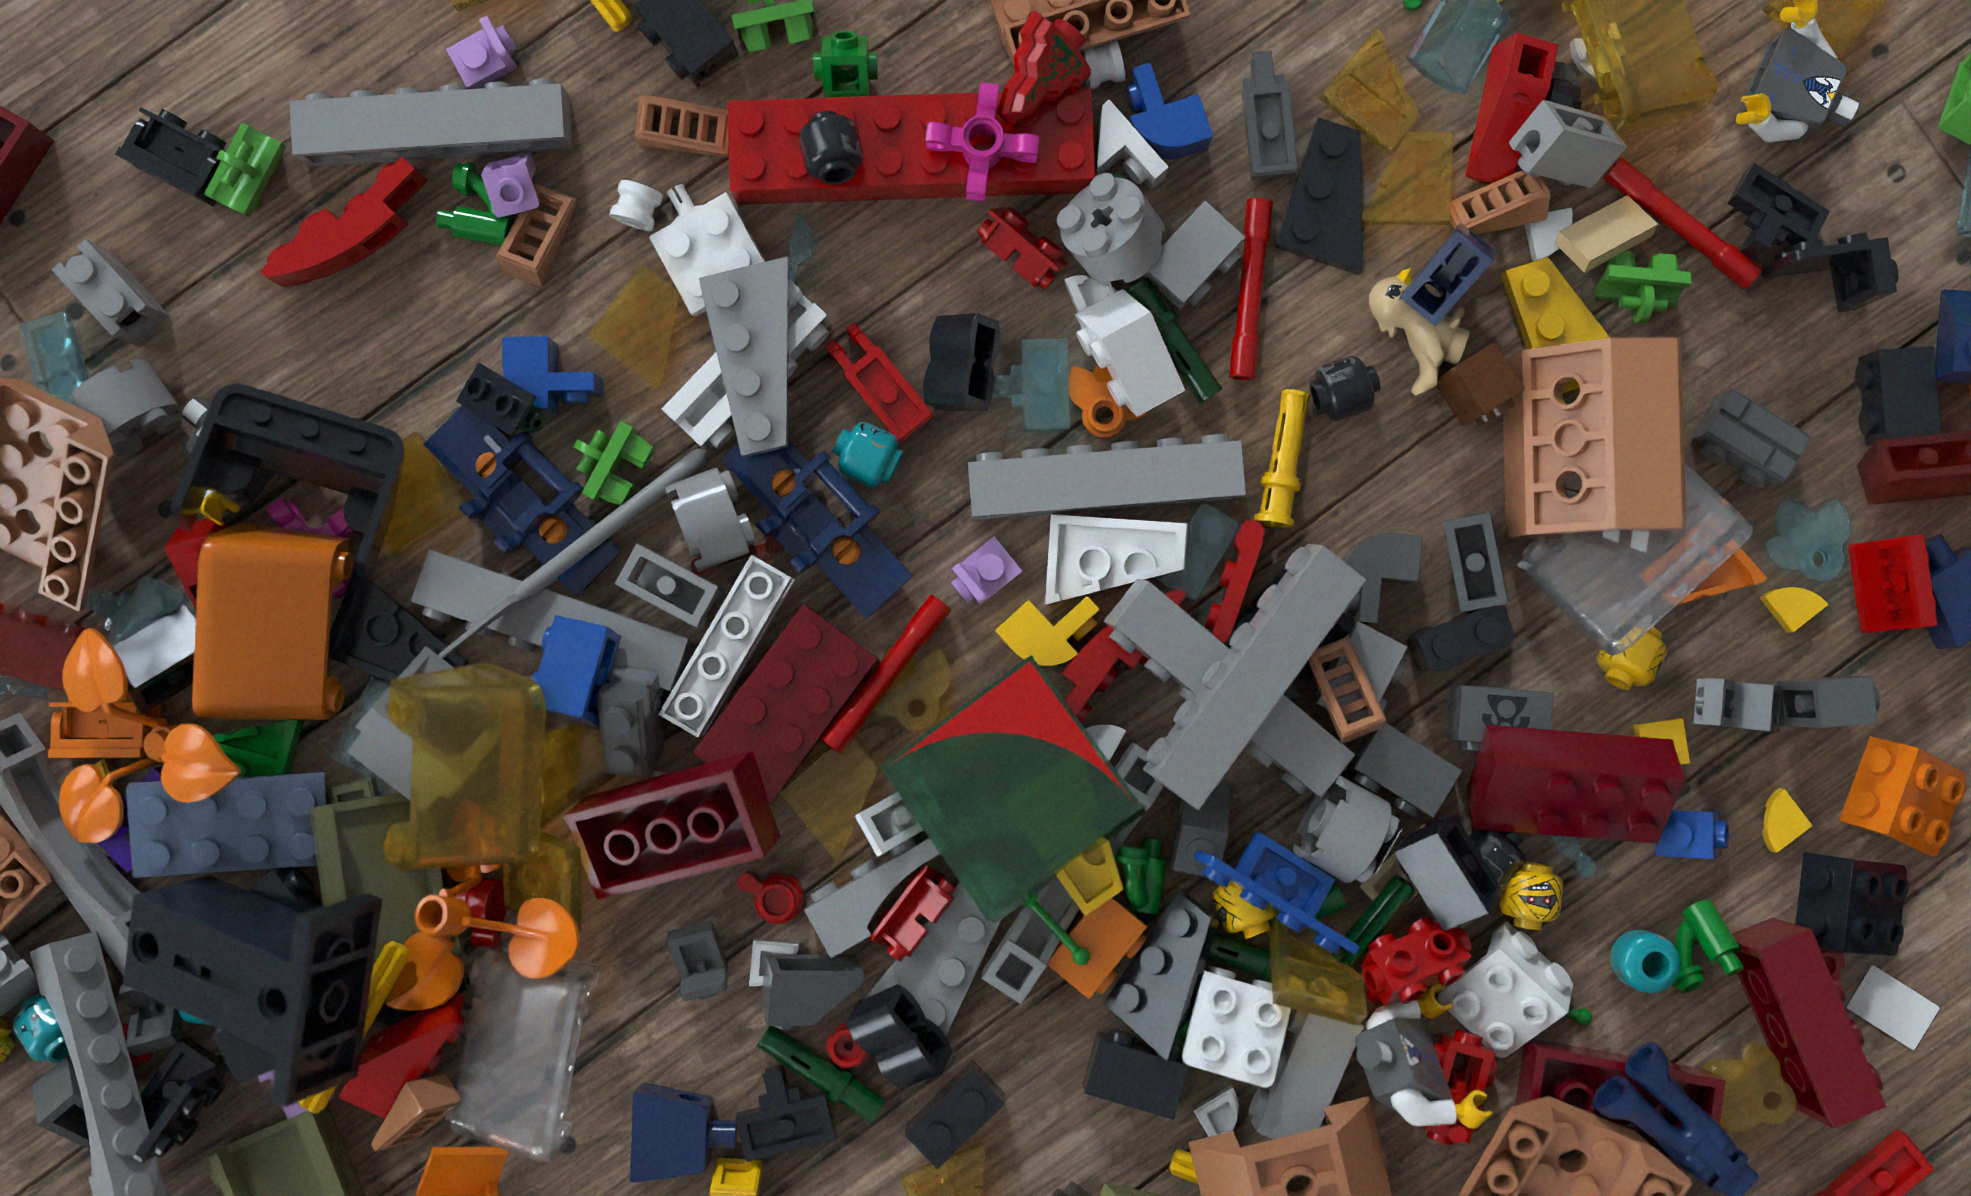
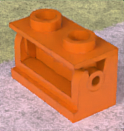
(97, 733)
(1108, 935)

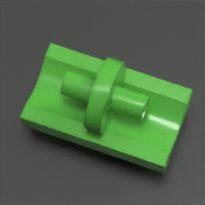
(754, 23)
(245, 170)
(1641, 287)
(604, 481)

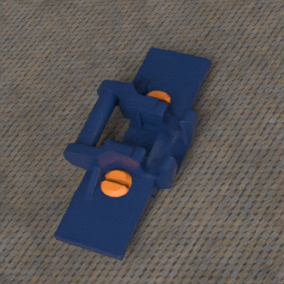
(507, 505)
(811, 533)

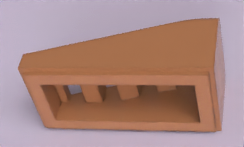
(682, 143)
(1513, 202)
(536, 271)
(1376, 718)
(416, 1111)

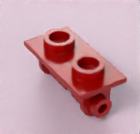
(1037, 255)
(924, 894)

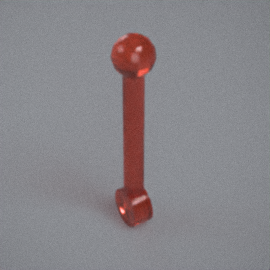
(771, 546)

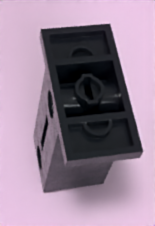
(262, 973)

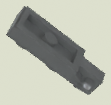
(1268, 121)

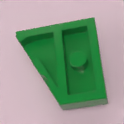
(262, 748)

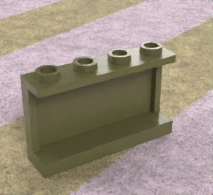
(353, 863)
(288, 1159)

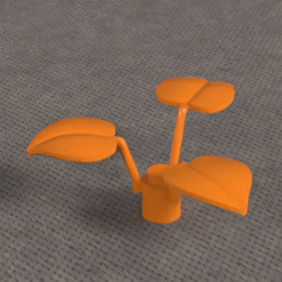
(192, 757)
(542, 942)

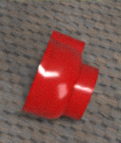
(776, 897)
(486, 903)

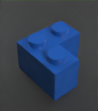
(574, 668)

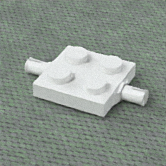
(703, 243)

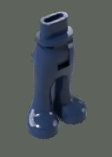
(1700, 1141)

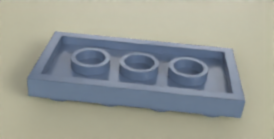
(242, 827)

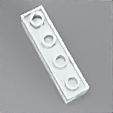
(702, 402)
(727, 647)

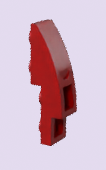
(335, 243)
(1094, 665)

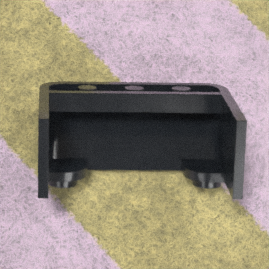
(302, 441)

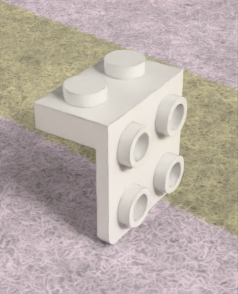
(1509, 992)
(1235, 1028)

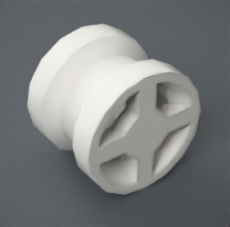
(1105, 64)
(636, 205)

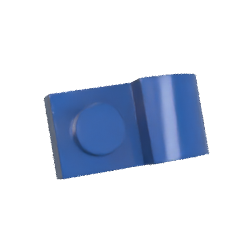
(1171, 128)
(534, 367)

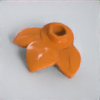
(1091, 394)

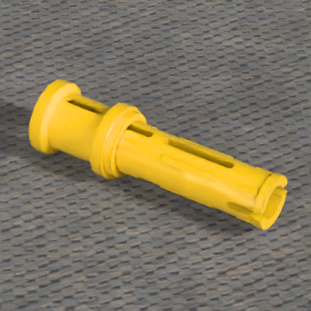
(1281, 480)

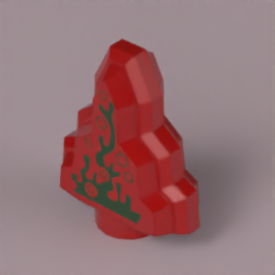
(1043, 67)

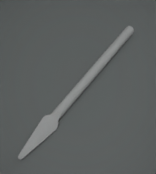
(587, 542)

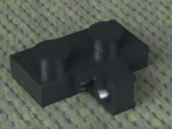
(1774, 212)
(784, 1119)

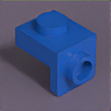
(1694, 835)

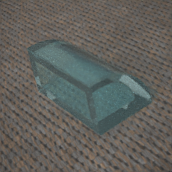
(1457, 41)

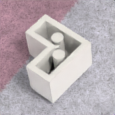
(1128, 343)

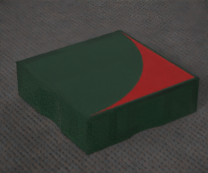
(1012, 789)

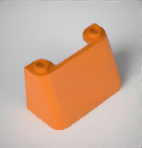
(267, 624)

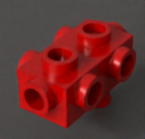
(1414, 962)
(1475, 1074)

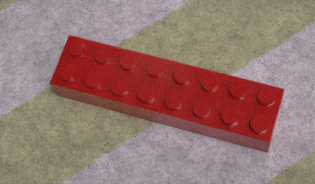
(896, 164)

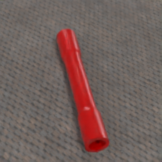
(1721, 254)
(1246, 341)
(854, 715)

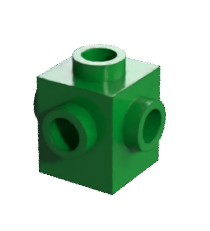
(845, 65)

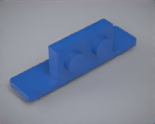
(1284, 882)

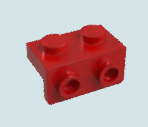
(1892, 584)

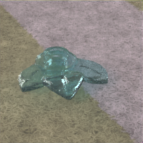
(1805, 533)

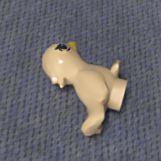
(1427, 342)

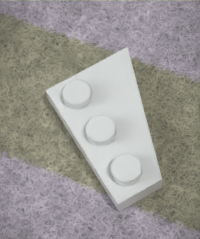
(1109, 552)

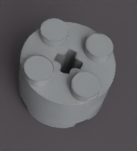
(1112, 230)
(129, 404)
(710, 519)
(1345, 831)

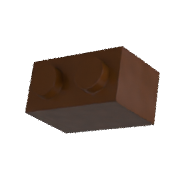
(1480, 387)

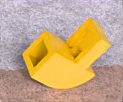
(1032, 634)

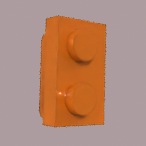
(1904, 795)

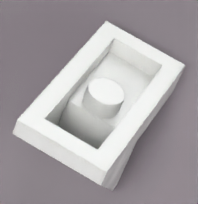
(1121, 140)
(888, 823)

